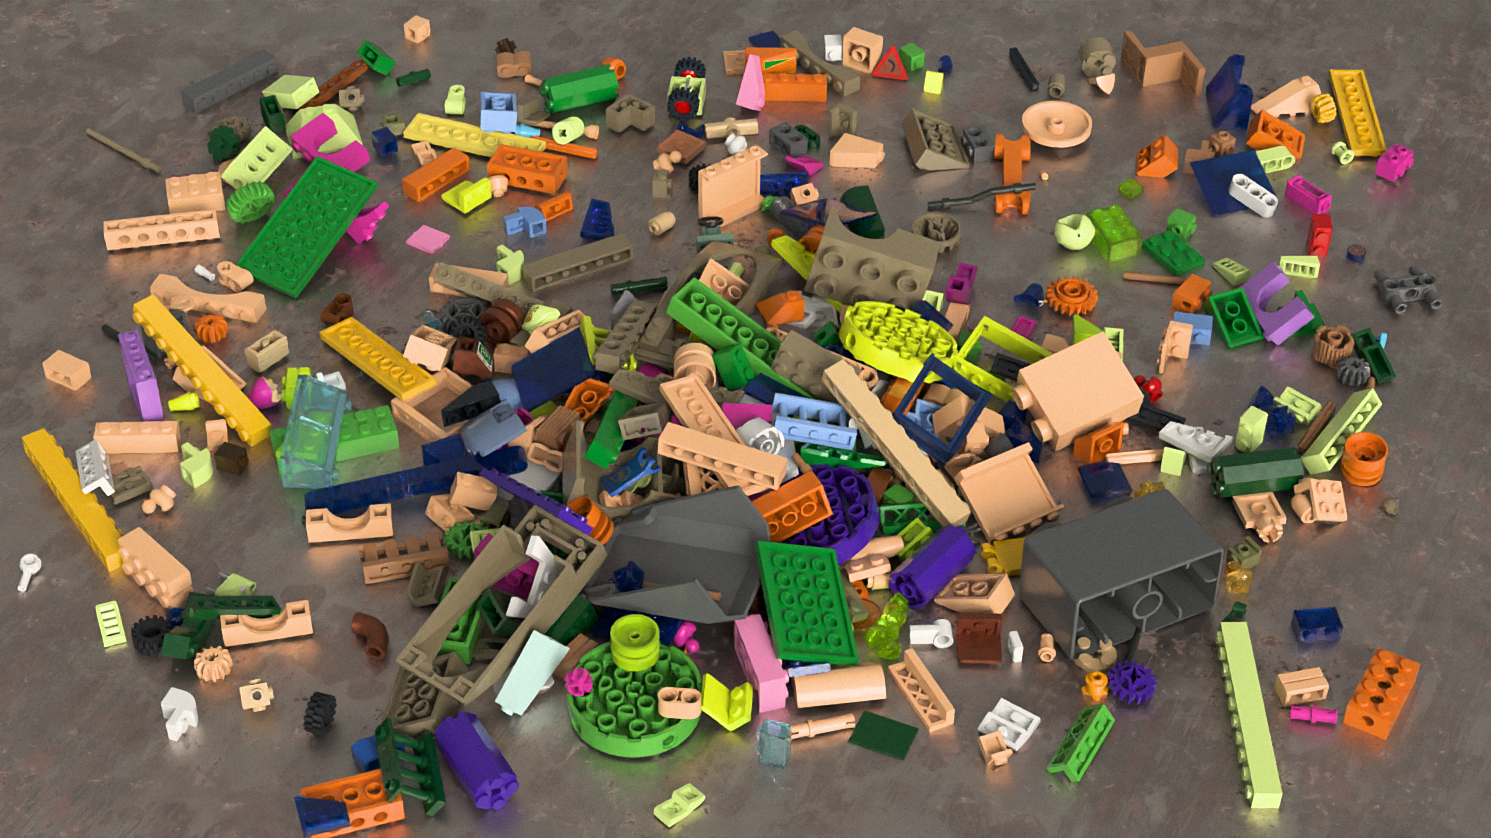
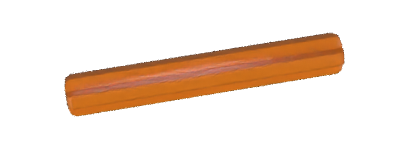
(569, 148)

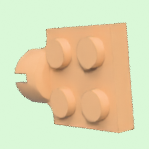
(1261, 513)

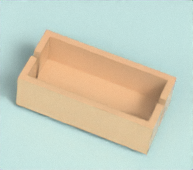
(155, 569)

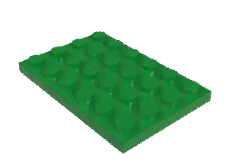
(806, 603)

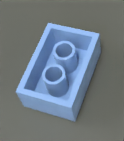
(498, 112)

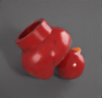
(1153, 386)

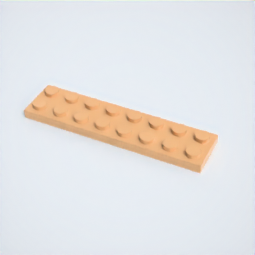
(700, 412)

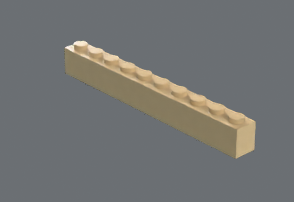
(895, 445)

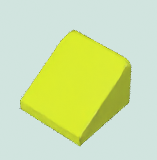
(933, 82)

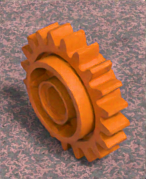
(1071, 295)

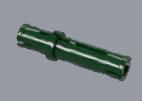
(639, 286)

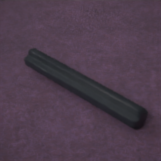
(1024, 68)

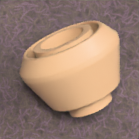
(498, 185)

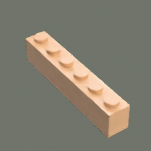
(722, 456)

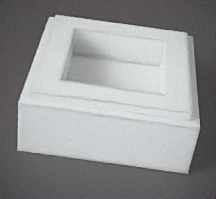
(1015, 646)

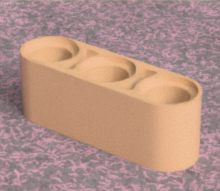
(958, 316)

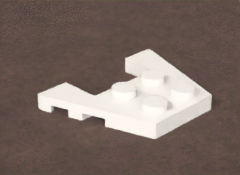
(544, 578)

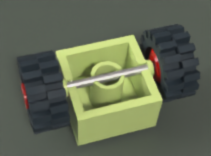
(687, 89)

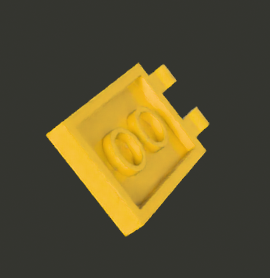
(1003, 556)

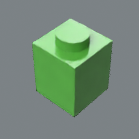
(912, 56)

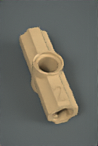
(730, 126)

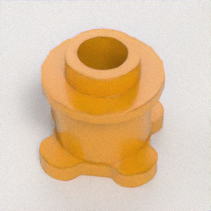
(1096, 685)

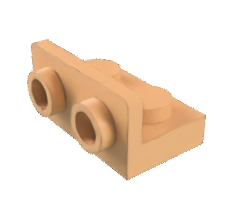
(445, 513)

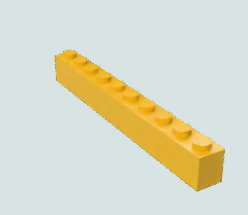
(201, 370)
(81, 507)

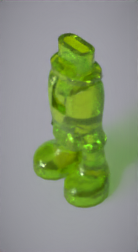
(888, 627)

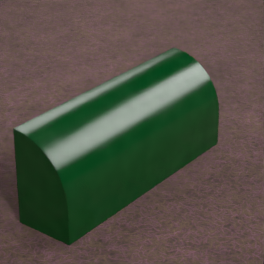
(868, 228)

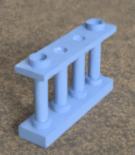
(810, 431)

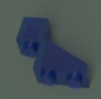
(1018, 432)

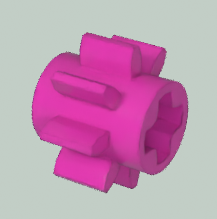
(578, 682)

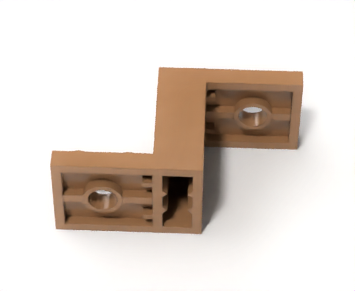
(1163, 63)

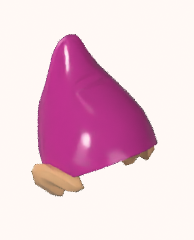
(264, 393)

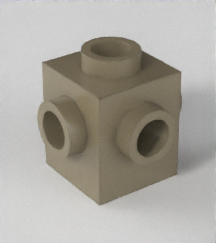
(346, 95)

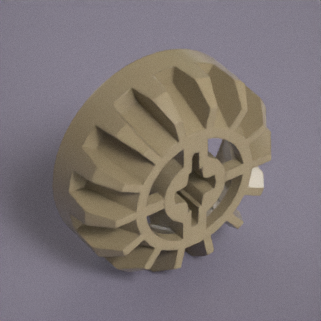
(939, 228)

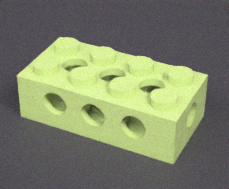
(264, 145)

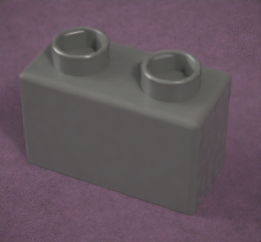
(1119, 570)

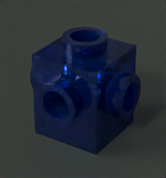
(1280, 421)

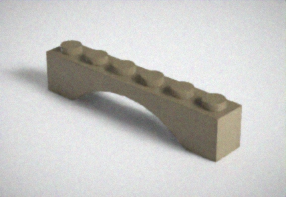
(839, 78)

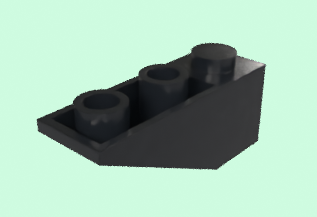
(470, 403)

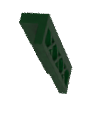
(213, 606)

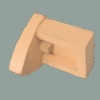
(1104, 82)

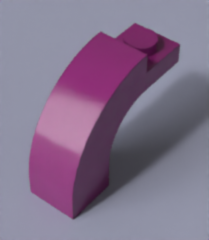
(961, 286)

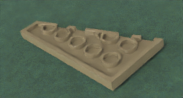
(647, 388)

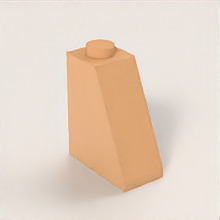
(856, 152)

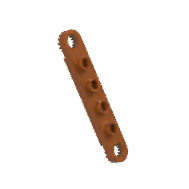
(337, 83)

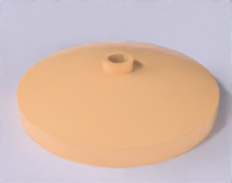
(1056, 124)

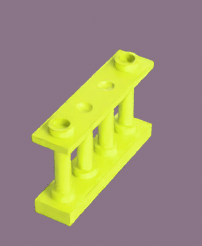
(591, 341)

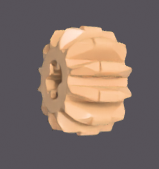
(213, 663)

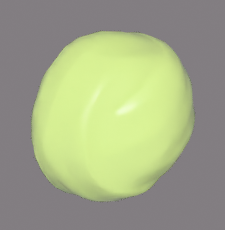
(1074, 231)

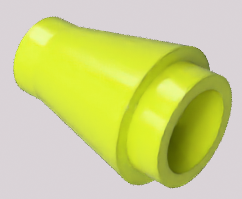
(184, 402)

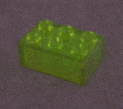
(1115, 233)

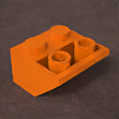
(1157, 158)

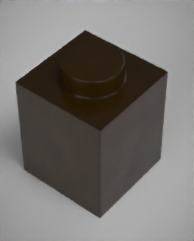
(231, 458)

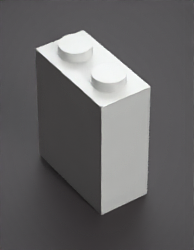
(537, 478)

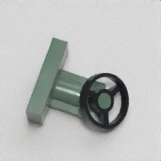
(712, 232)

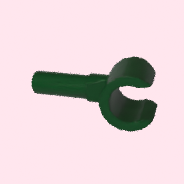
(1238, 608)

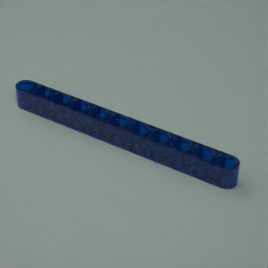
(412, 481)

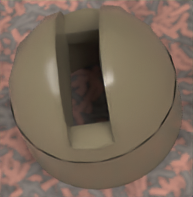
(1390, 505)

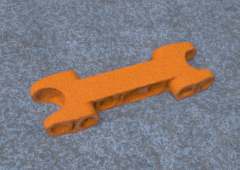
(1012, 155)

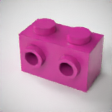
(1394, 162)

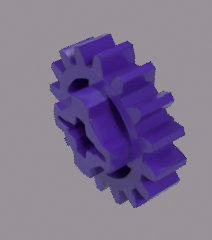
(1132, 682)

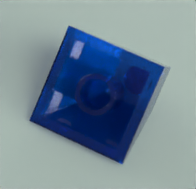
(443, 450)

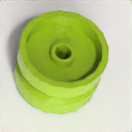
(635, 642)

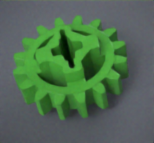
(459, 539)

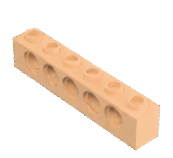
(161, 229)

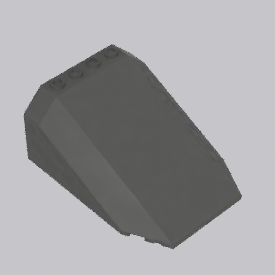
(690, 549)

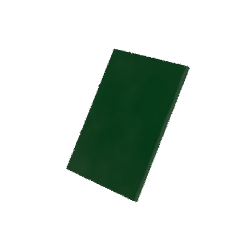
(883, 735)

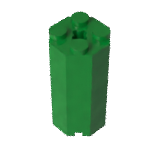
(579, 89)

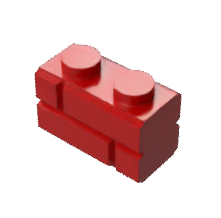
(1319, 235)

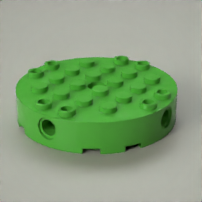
(622, 705)

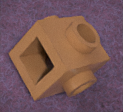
(1222, 143)

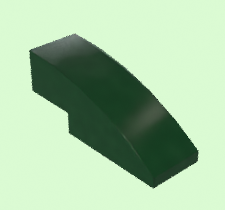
(1373, 353)

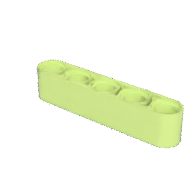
(1275, 158)

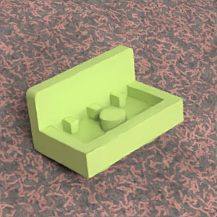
(1302, 406)

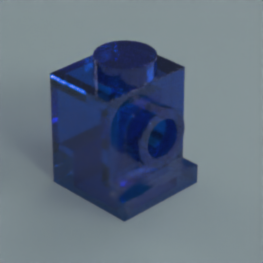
(628, 578)

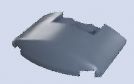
(492, 429)

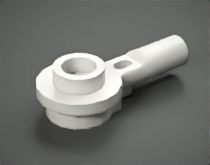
(29, 564)

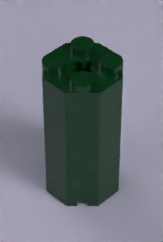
(1255, 472)

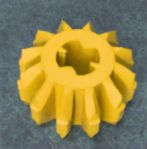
(1323, 108)

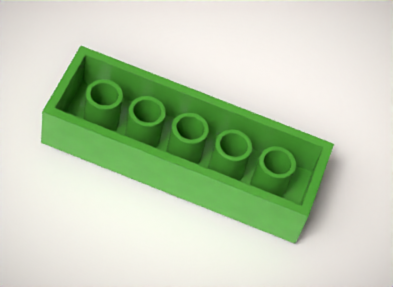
(361, 435)

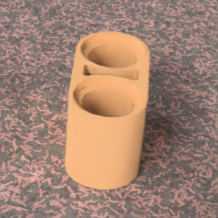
(679, 703)

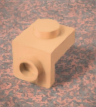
(994, 748)

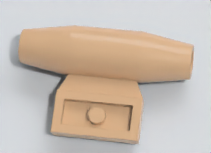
(873, 558)

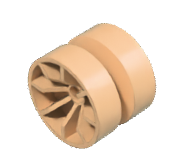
(695, 359)

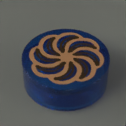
(1356, 253)

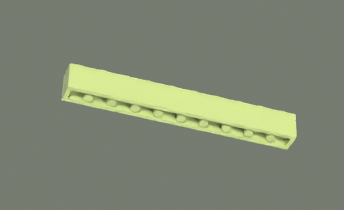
(1248, 716)

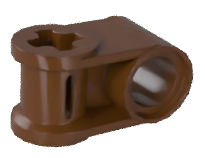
(338, 309)

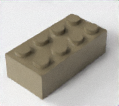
(804, 364)

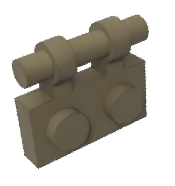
(130, 484)

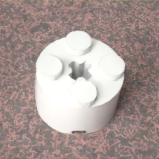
(761, 436)

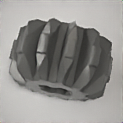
(1353, 371)

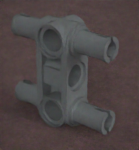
(1407, 288)

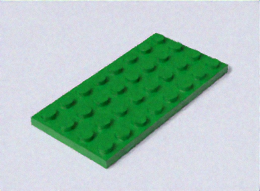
(306, 226)

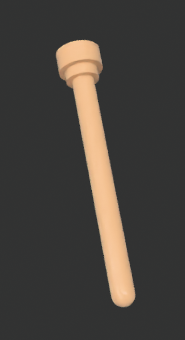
(591, 131)

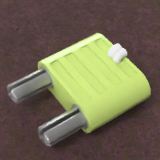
(232, 586)

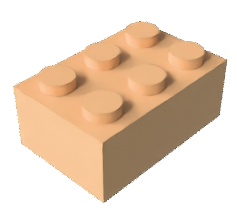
(195, 193)
(430, 348)

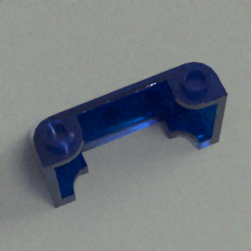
(1227, 98)

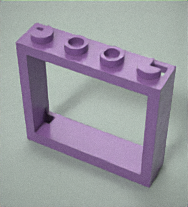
(138, 368)

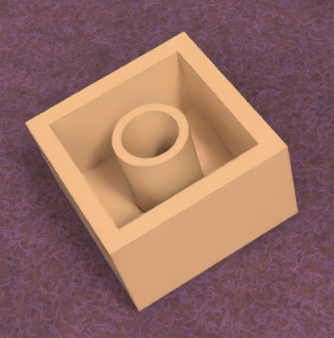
(862, 50)

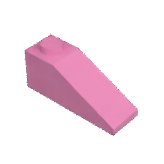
(752, 87)

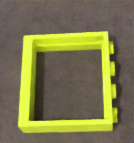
(1008, 340)

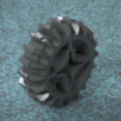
(460, 309)

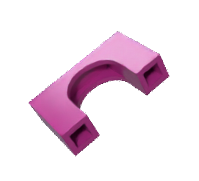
(318, 131)

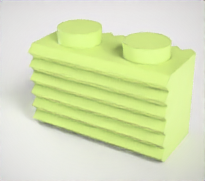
(1250, 430)

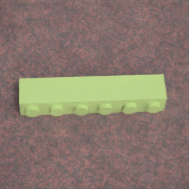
(1349, 420)

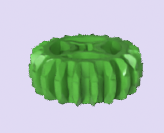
(250, 202)

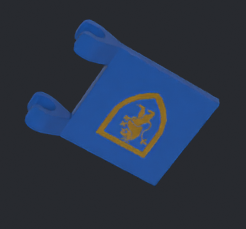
(629, 473)

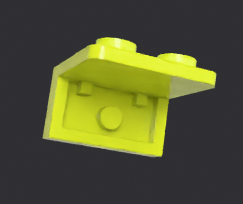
(468, 195)

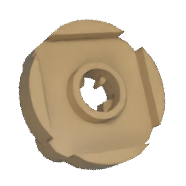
(1105, 660)

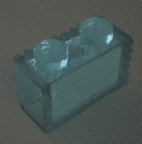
(774, 743)

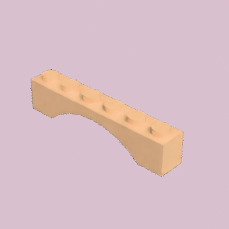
(240, 306)

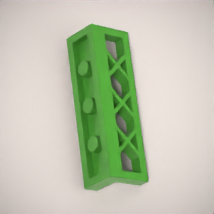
(1082, 742)

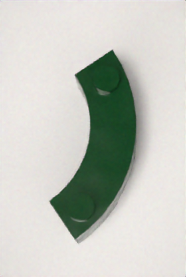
(189, 638)

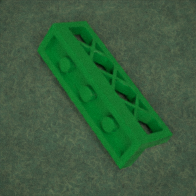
(897, 525)

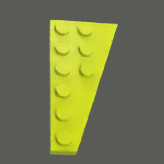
(799, 259)

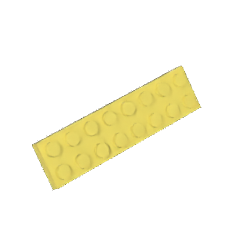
(465, 136)

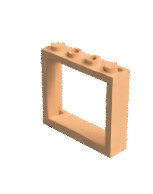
(414, 420)

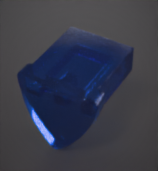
(1261, 398)

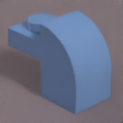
(525, 219)

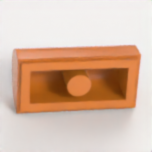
(556, 206)

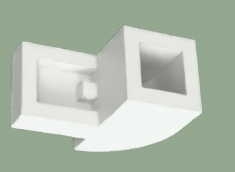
(181, 711)

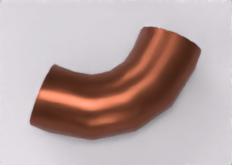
(375, 633)

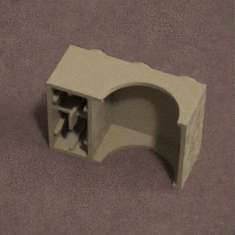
(867, 269)
(583, 477)

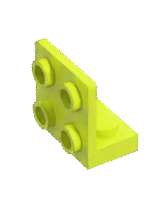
(726, 706)

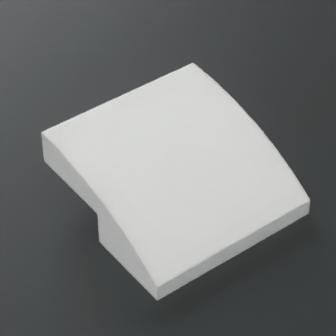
(1012, 721)

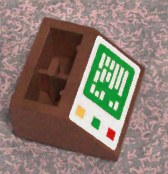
(472, 358)

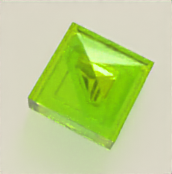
(1131, 188)

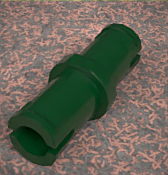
(413, 77)

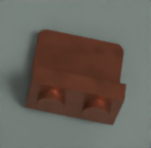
(979, 638)

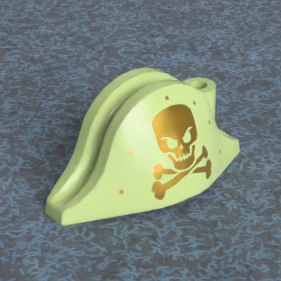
(538, 316)

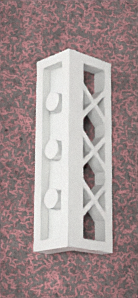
(98, 464)

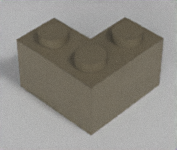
(630, 111)

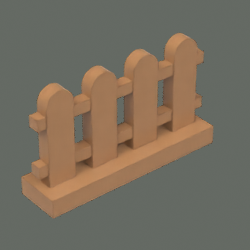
(402, 566)

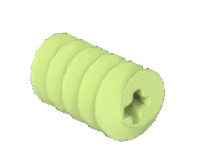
(568, 130)

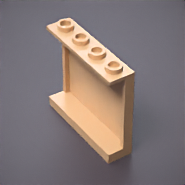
(731, 186)
(1007, 494)

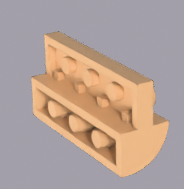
(840, 685)

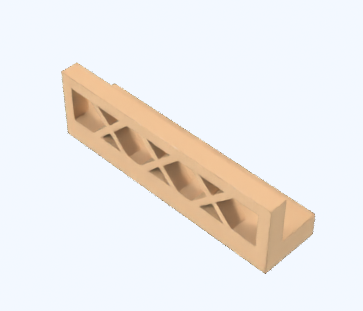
(927, 685)

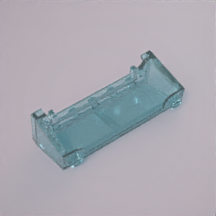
(313, 434)

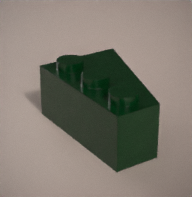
(576, 619)

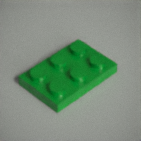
(1173, 252)

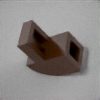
(879, 480)

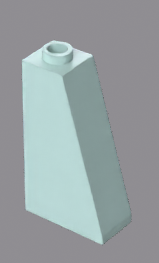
(530, 672)

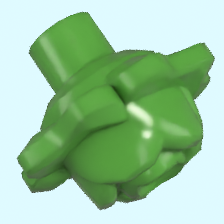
(767, 203)

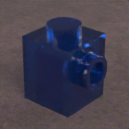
(384, 142)

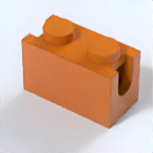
(1191, 294)

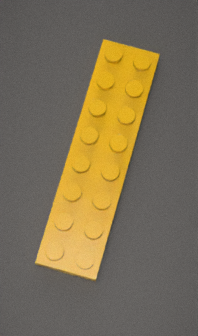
(1357, 112)
(377, 358)

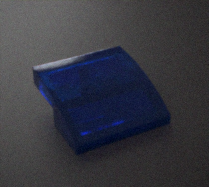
(1105, 479)

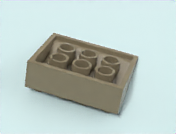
(933, 142)
(419, 705)

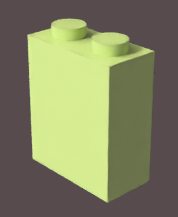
(292, 90)

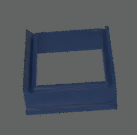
(924, 439)

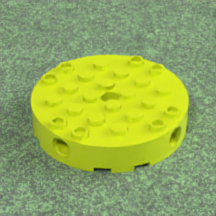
(895, 339)

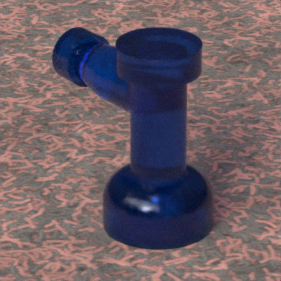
(698, 132)

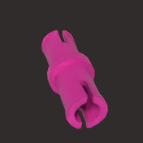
(1313, 714)

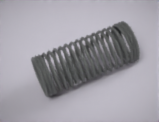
(780, 217)

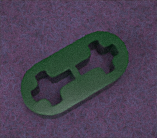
(812, 137)

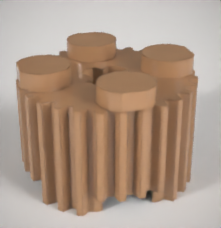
(1332, 345)

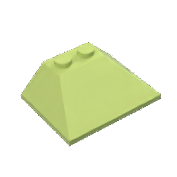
(343, 120)

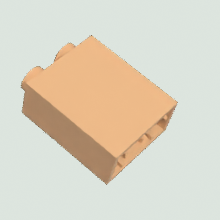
(1077, 391)

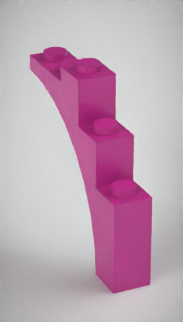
(364, 223)

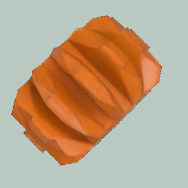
(211, 328)

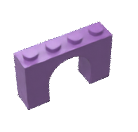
(1287, 320)

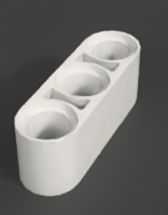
(1253, 195)

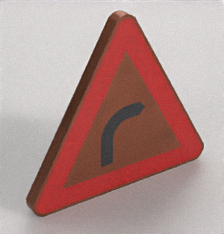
(890, 66)

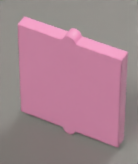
(427, 239)

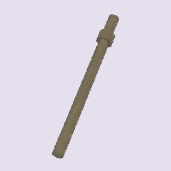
(145, 161)

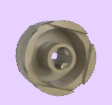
(1097, 57)

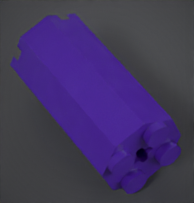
(932, 565)
(476, 761)

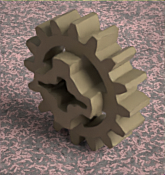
(240, 125)

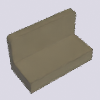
(528, 111)

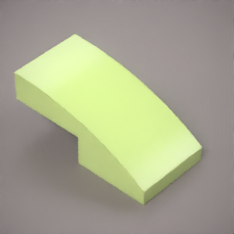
(680, 805)

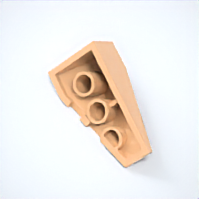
(1290, 98)

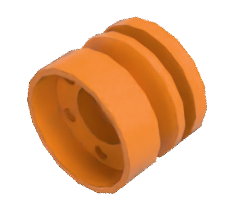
(1364, 459)
(601, 523)

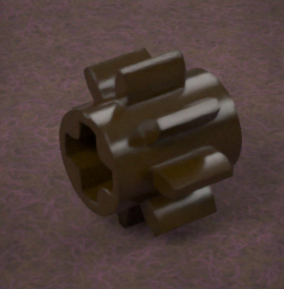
(505, 46)

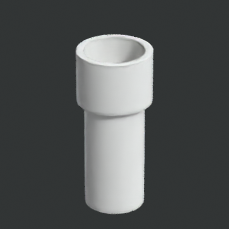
(200, 270)

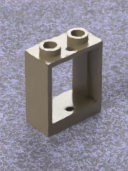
(650, 416)

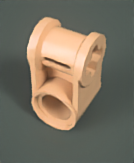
(234, 276)

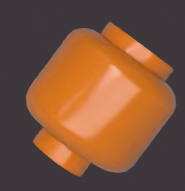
(617, 65)

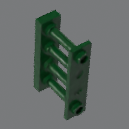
(424, 758)

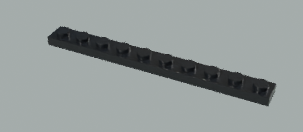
(1147, 415)

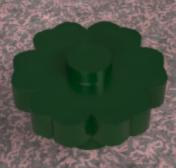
(223, 143)

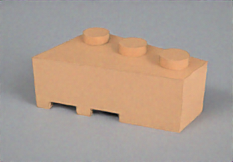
(950, 417)

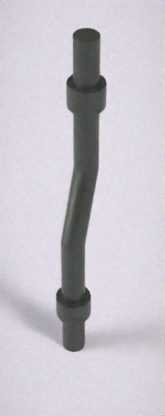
(1016, 188)

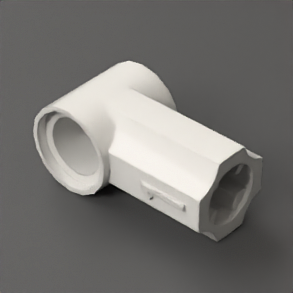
(938, 633)

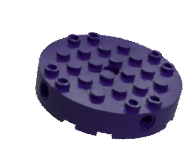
(853, 510)

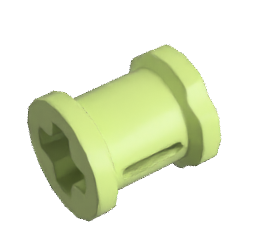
(1342, 152)

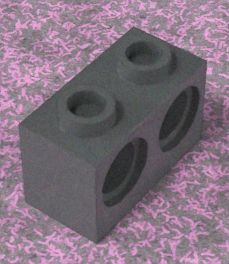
(788, 140)
(978, 143)

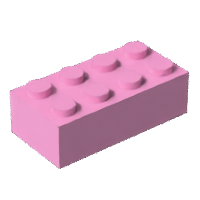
(759, 663)

